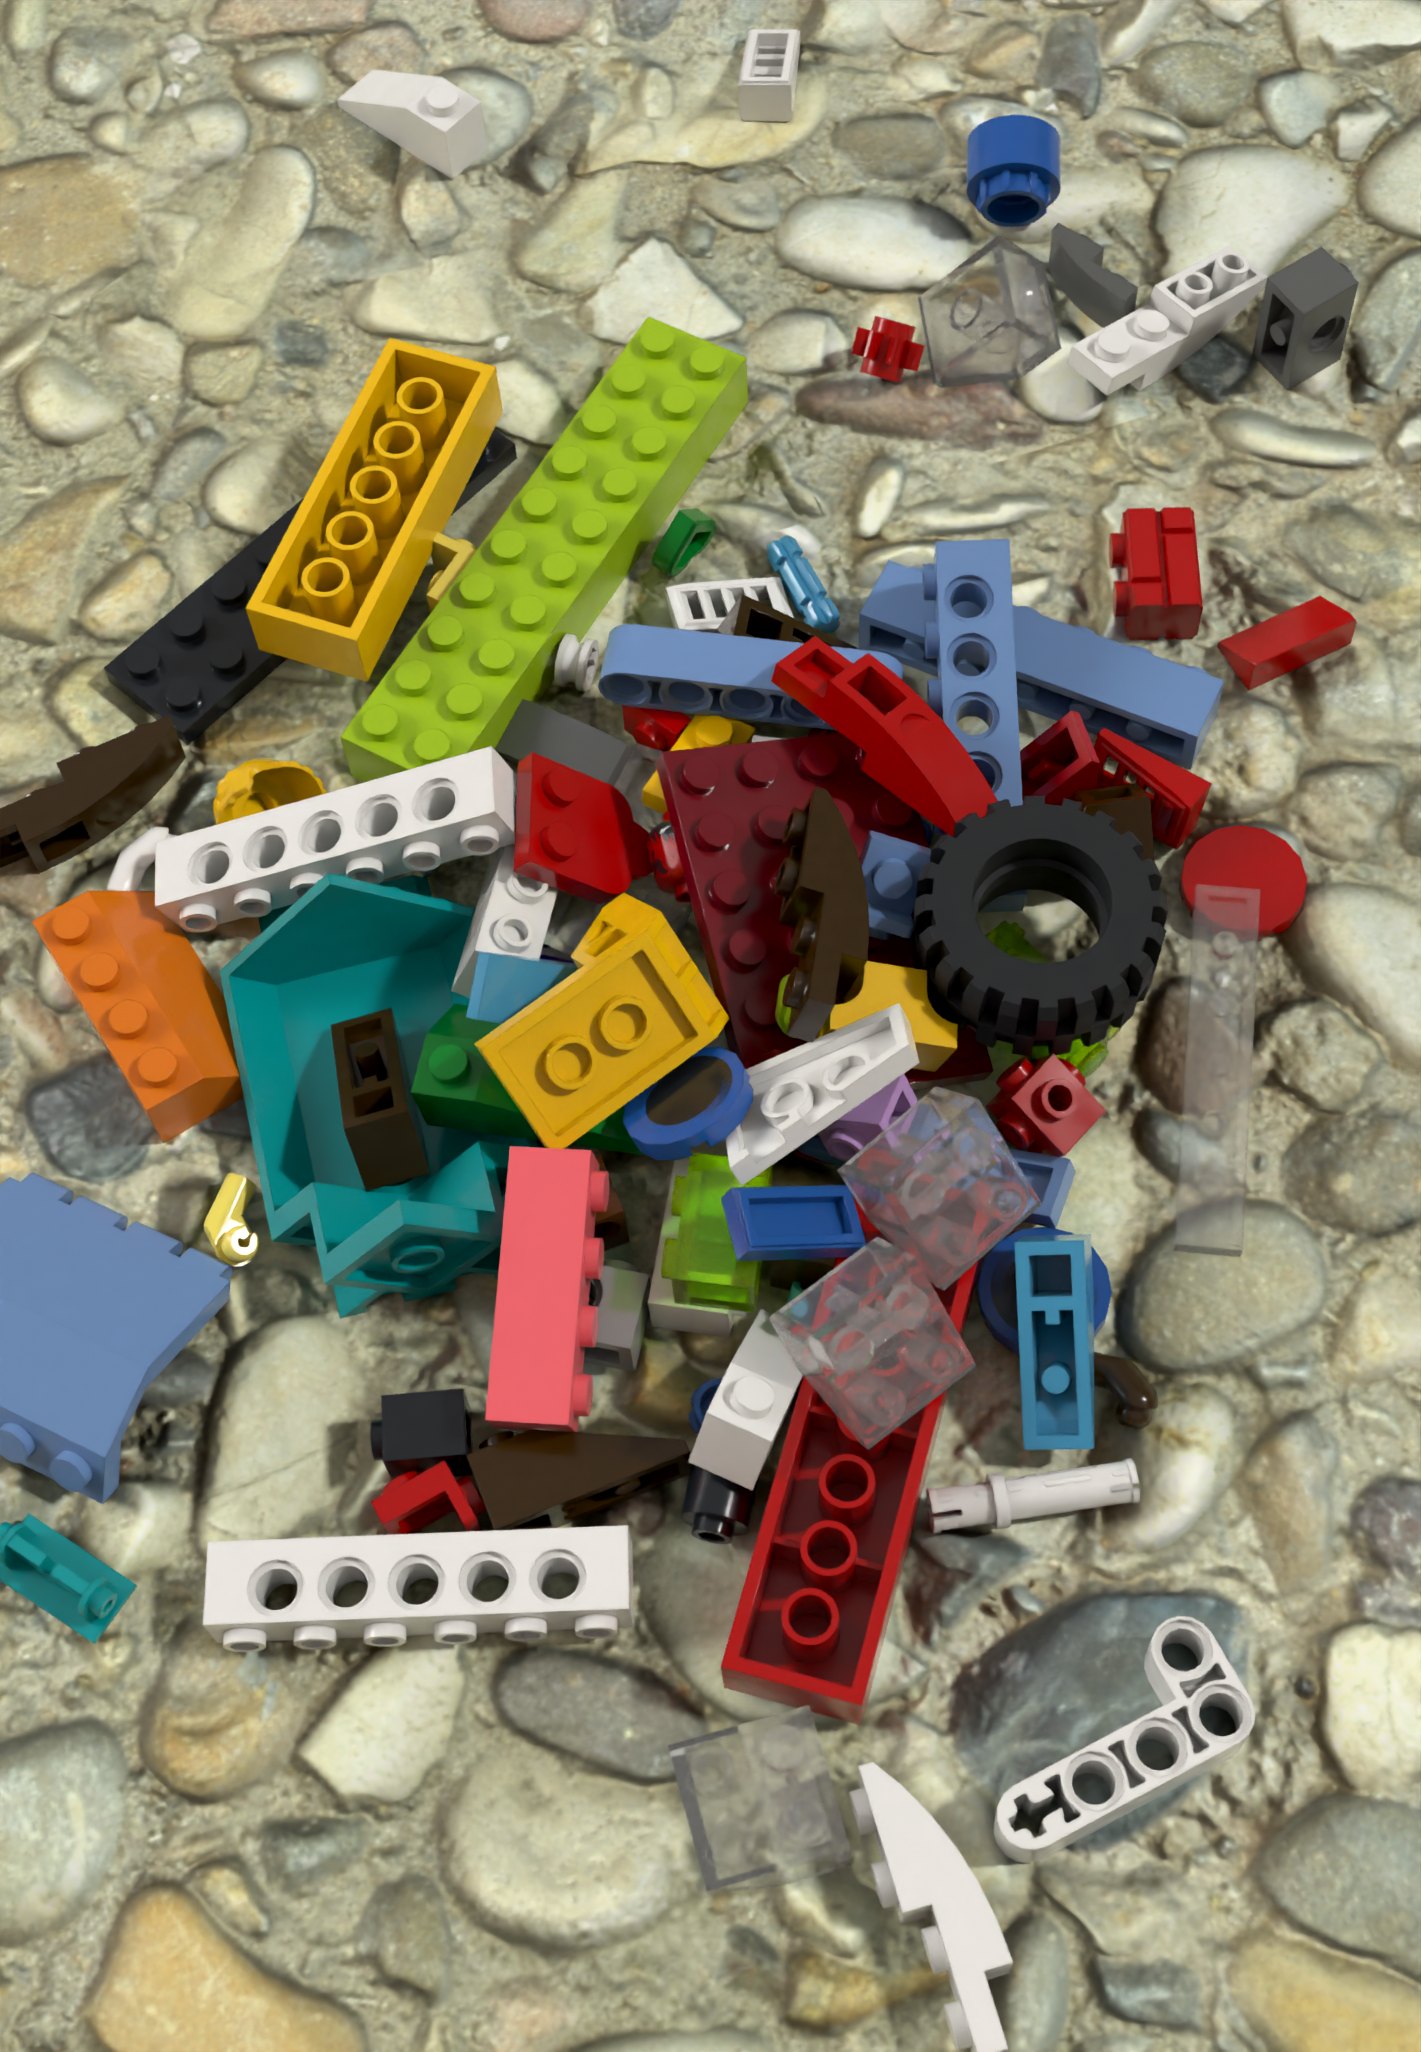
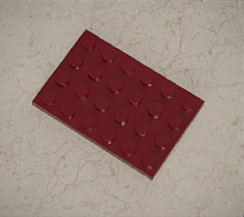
(729, 829)

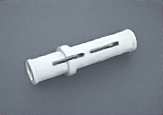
(1033, 1495)

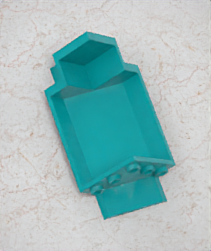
(324, 962)

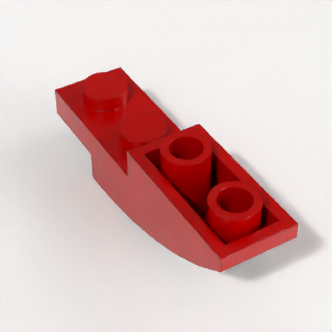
(903, 737)

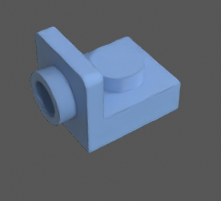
(890, 880)

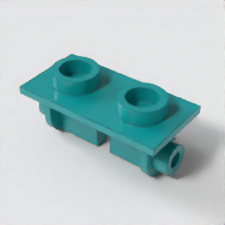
(61, 1577)

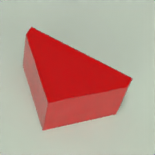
(1059, 761)

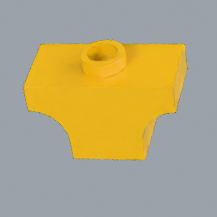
(886, 985)

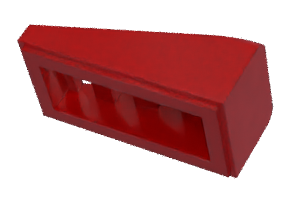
(1171, 783)

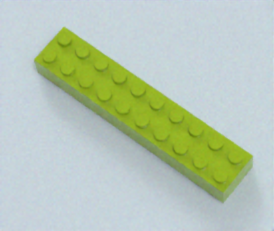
(553, 554)

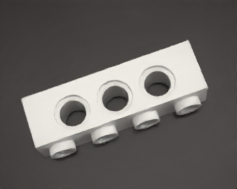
(507, 919)

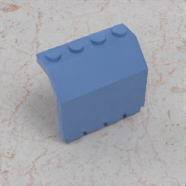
(87, 1327)

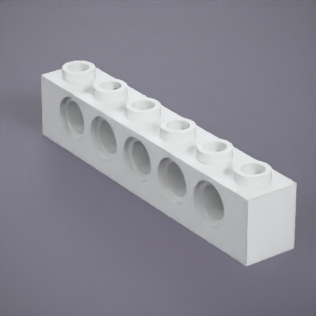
(357, 831)
(247, 1571)

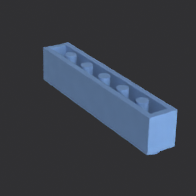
(1060, 669)

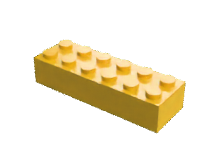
(376, 510)

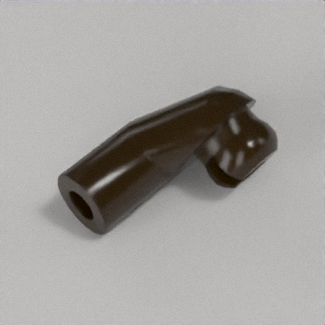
(1129, 1386)

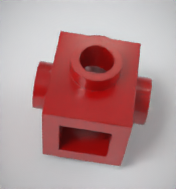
(1044, 1105)

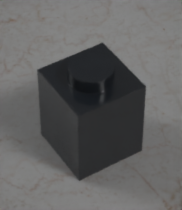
(423, 1431)

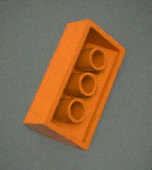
(147, 1004)

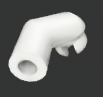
(135, 860)

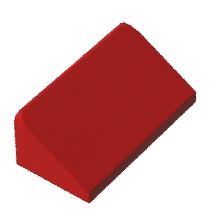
(1288, 641)

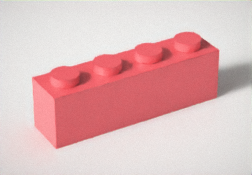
(545, 1290)

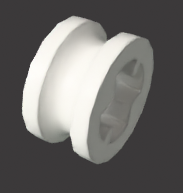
(576, 662)

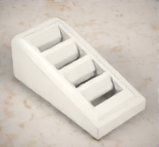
(769, 75)
(707, 597)

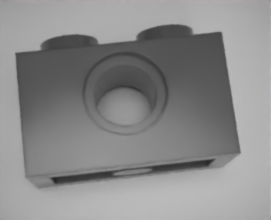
(1304, 318)

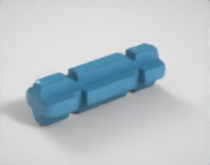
(803, 584)

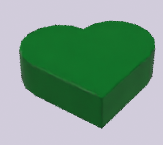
(683, 540)

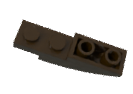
(98, 795)
(826, 907)

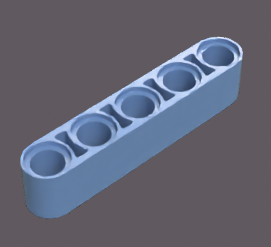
(707, 674)

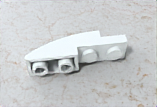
(1172, 326)
(931, 1879)

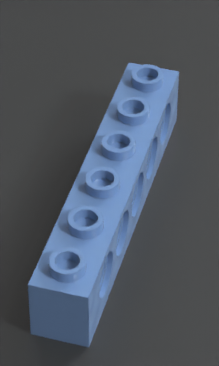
(982, 575)

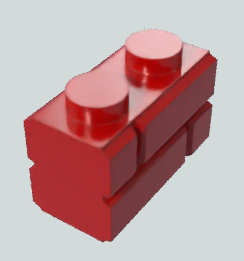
(1158, 573)

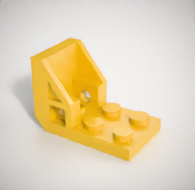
(607, 1027)

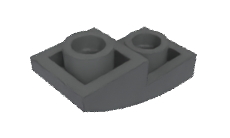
(1078, 271)
(563, 741)

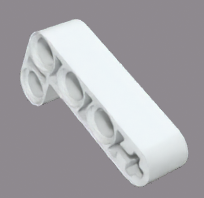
(1115, 1755)

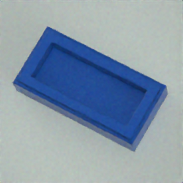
(792, 1222)

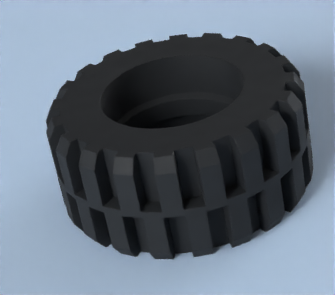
(1051, 852)

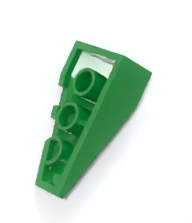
(463, 1093)

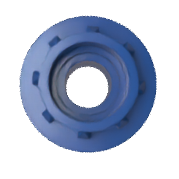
(1013, 169)

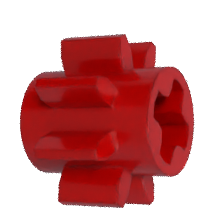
(887, 349)

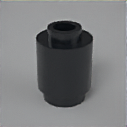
(716, 1506)

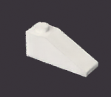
(421, 116)
(748, 1407)

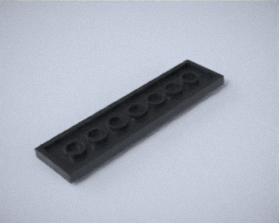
(205, 650)

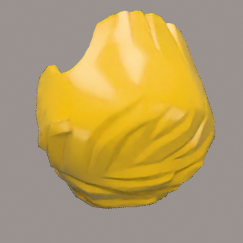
(263, 786)

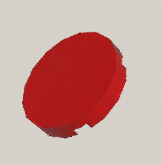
(1252, 860)

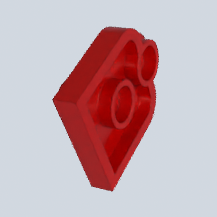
(576, 832)

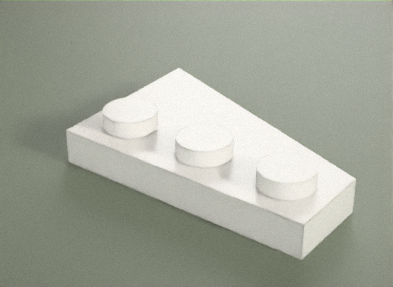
(816, 1086)

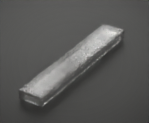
(1217, 1072)

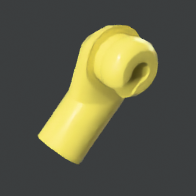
(226, 1224)

